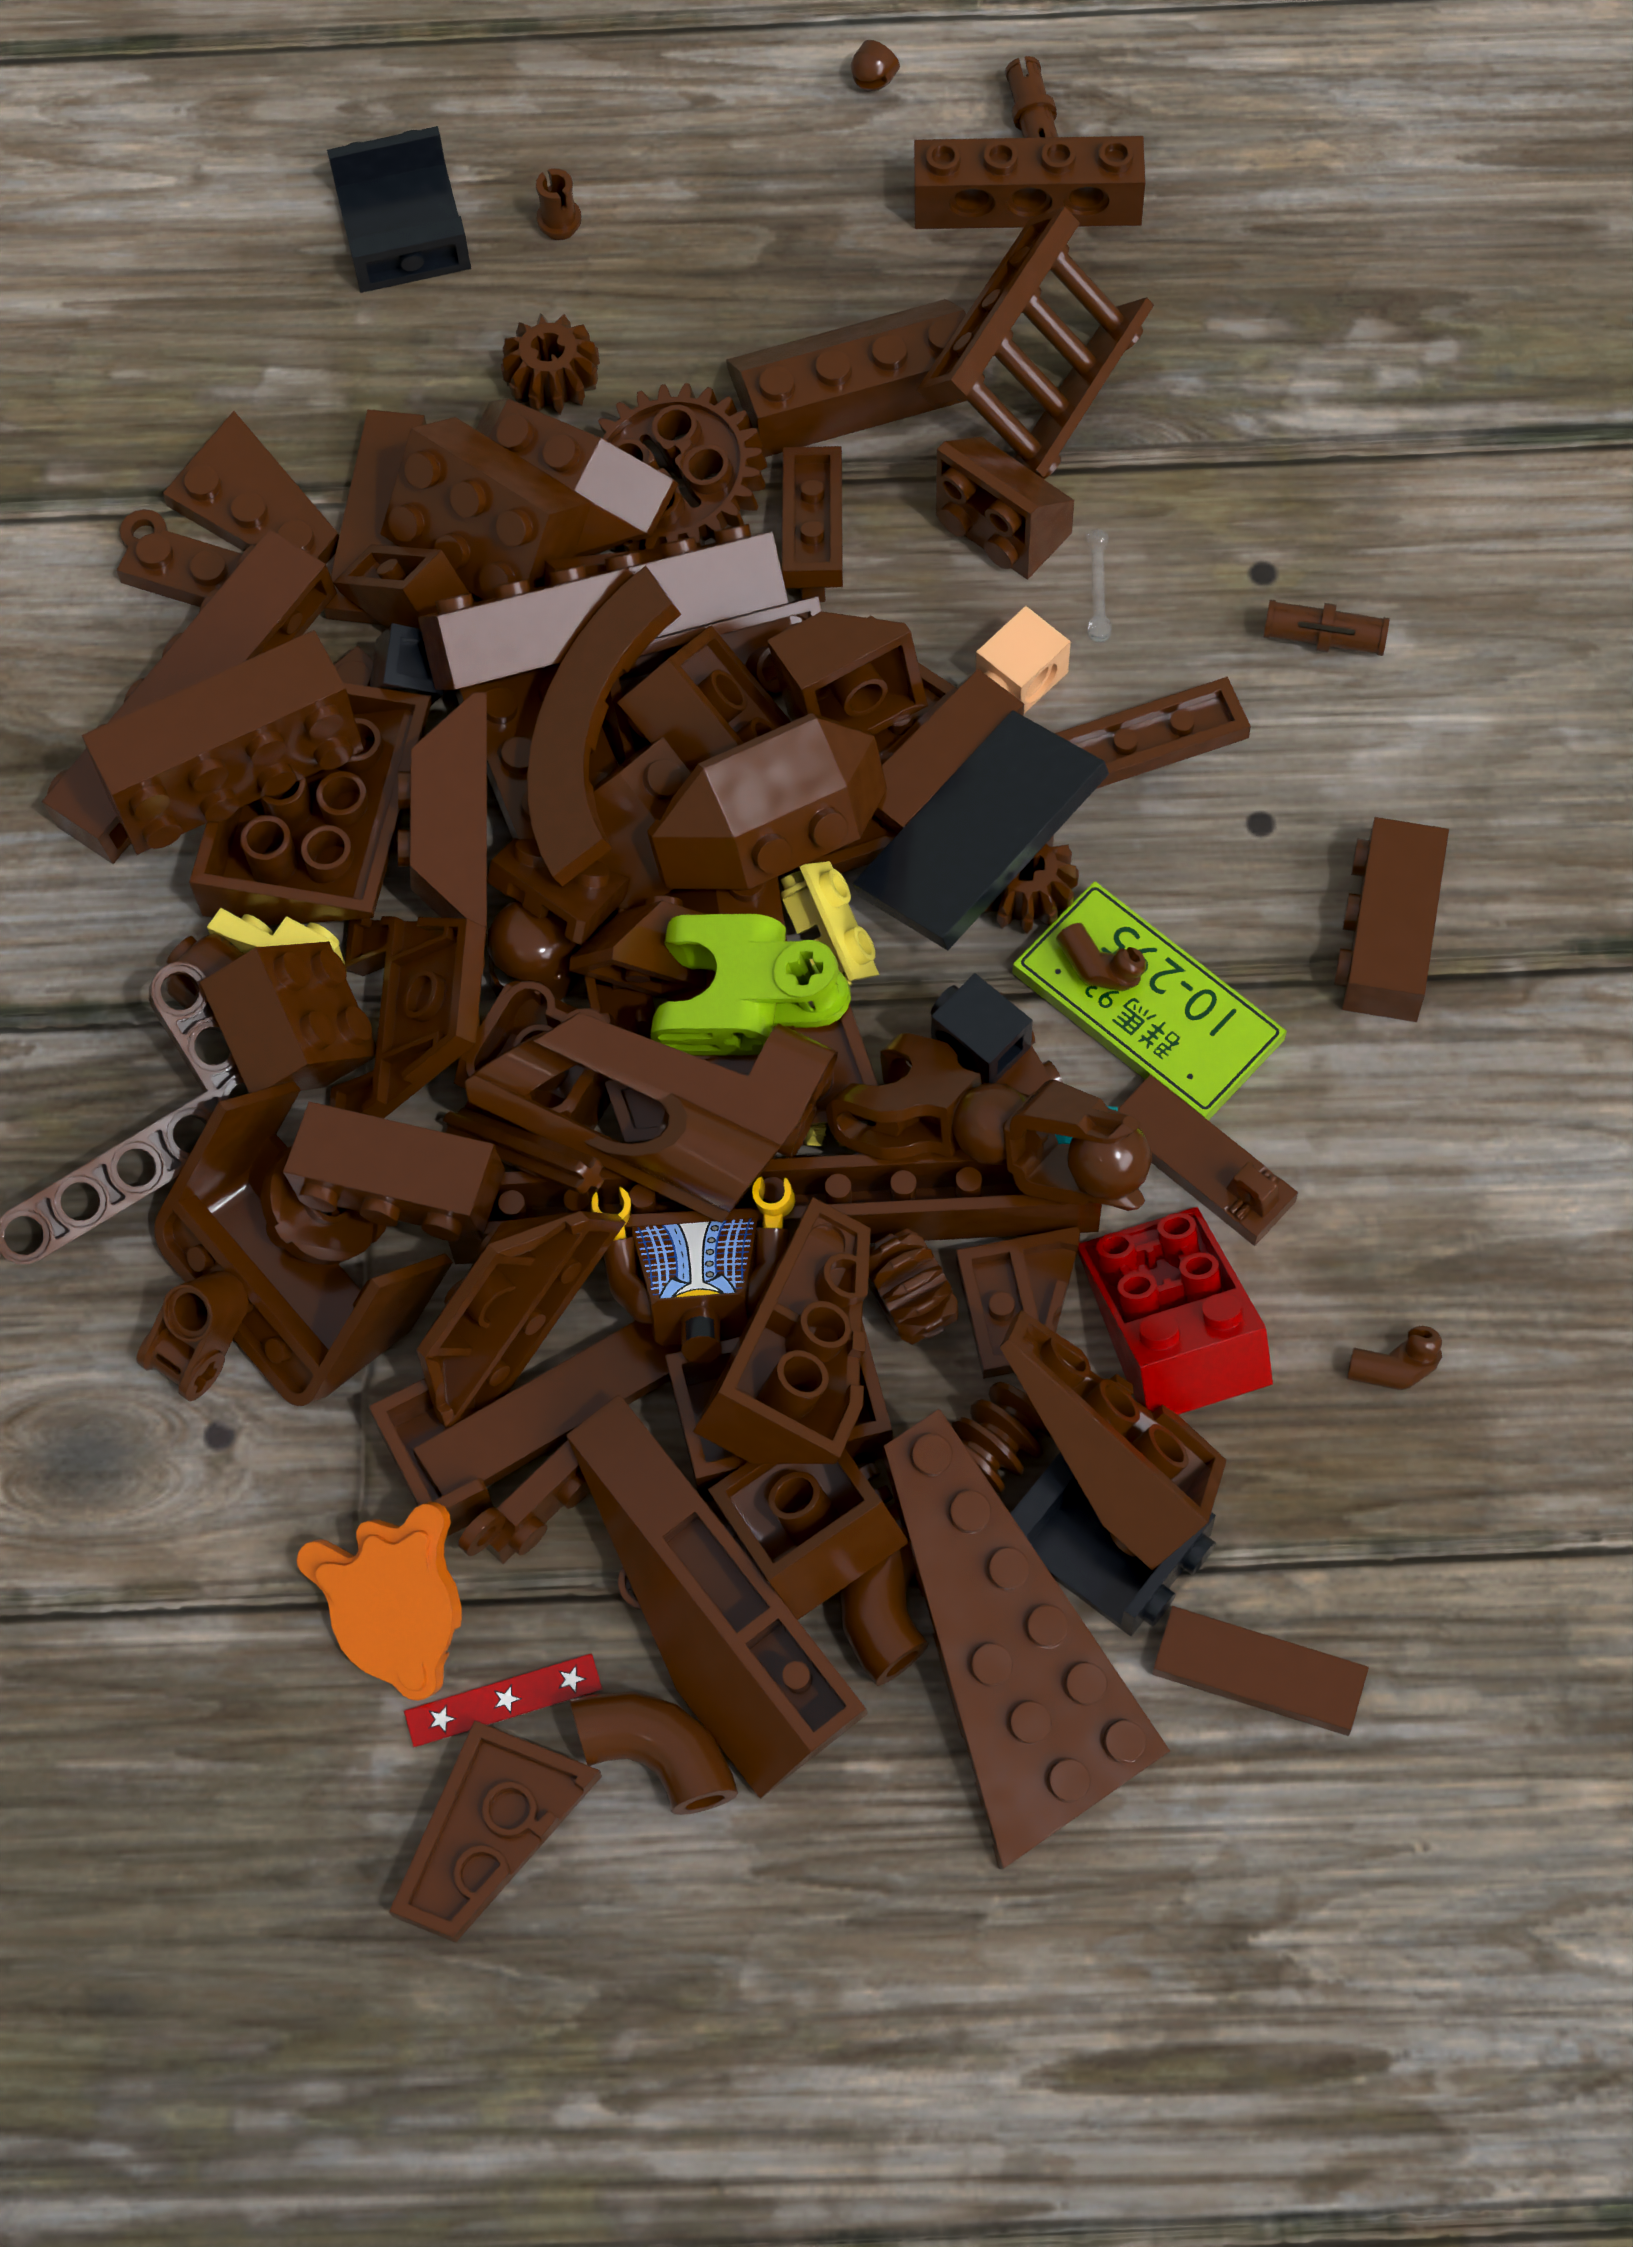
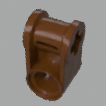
(192, 1341)

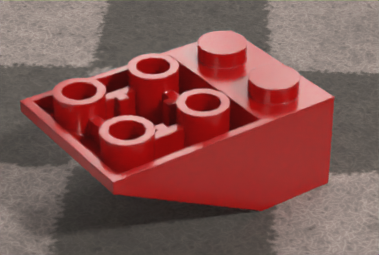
(1177, 1313)

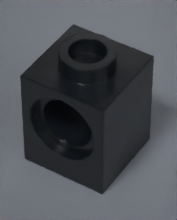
(403, 663)
(981, 1028)

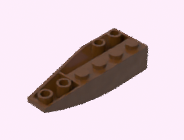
(712, 1613)

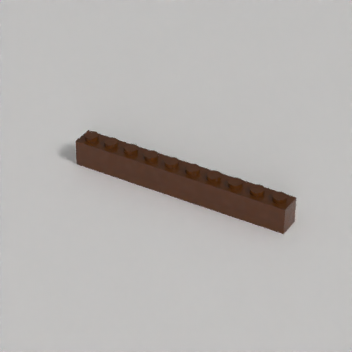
(923, 1193)

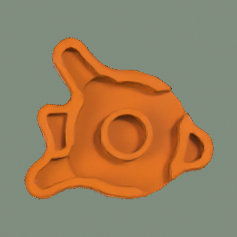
(392, 1599)

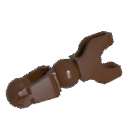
(946, 1108)

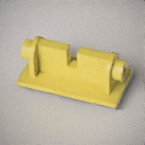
(821, 899)

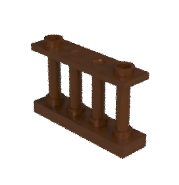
(988, 333)

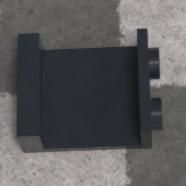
(399, 209)
(1087, 1560)

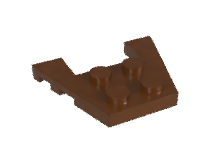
(425, 1004)

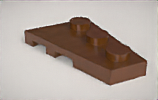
(486, 1827)

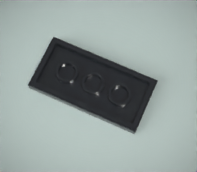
(980, 829)

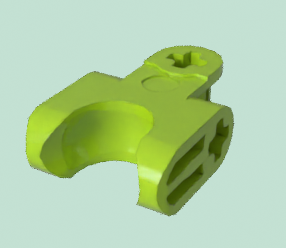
(754, 988)

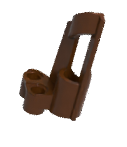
(715, 1124)

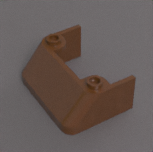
(303, 1319)

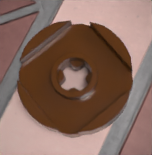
(308, 1231)

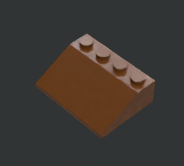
(324, 840)

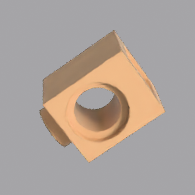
(1025, 657)

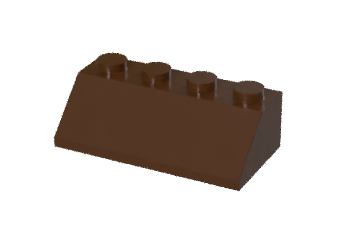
(843, 377)

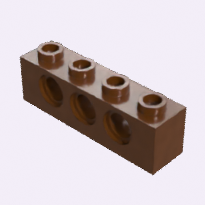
(1021, 178)

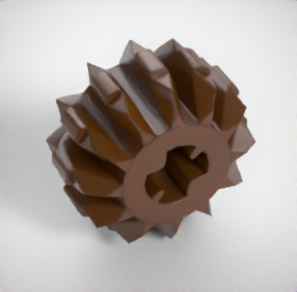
(550, 363)
(1042, 896)
(911, 1287)

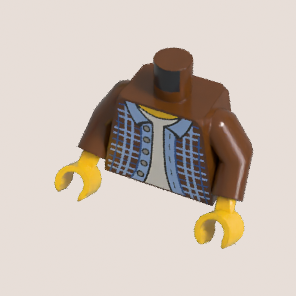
(697, 1277)

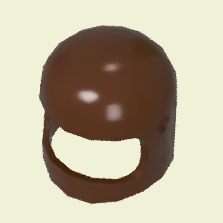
(531, 949)

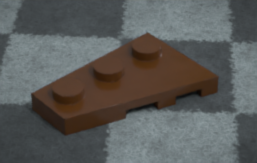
(244, 492)

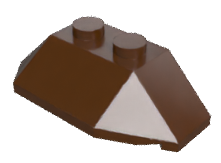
(623, 490)
(769, 806)
(449, 814)
(508, 1306)

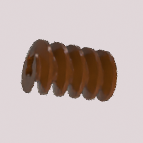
(1000, 1431)

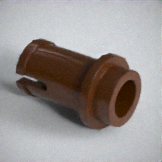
(558, 213)

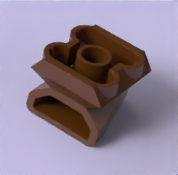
(516, 1016)

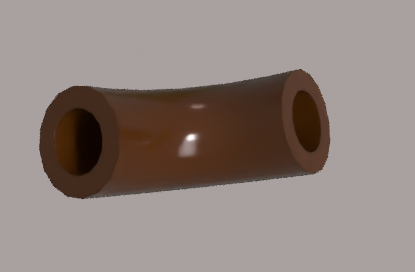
(878, 1615)
(663, 1740)

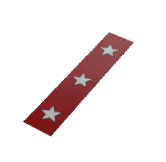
(503, 1700)

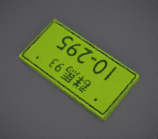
(1173, 1024)

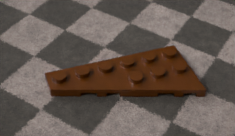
(1023, 1672)

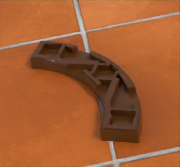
(571, 719)

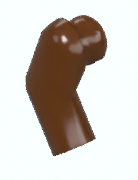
(1098, 968)
(1403, 1365)

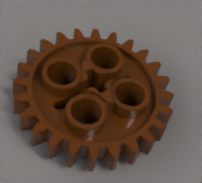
(714, 442)

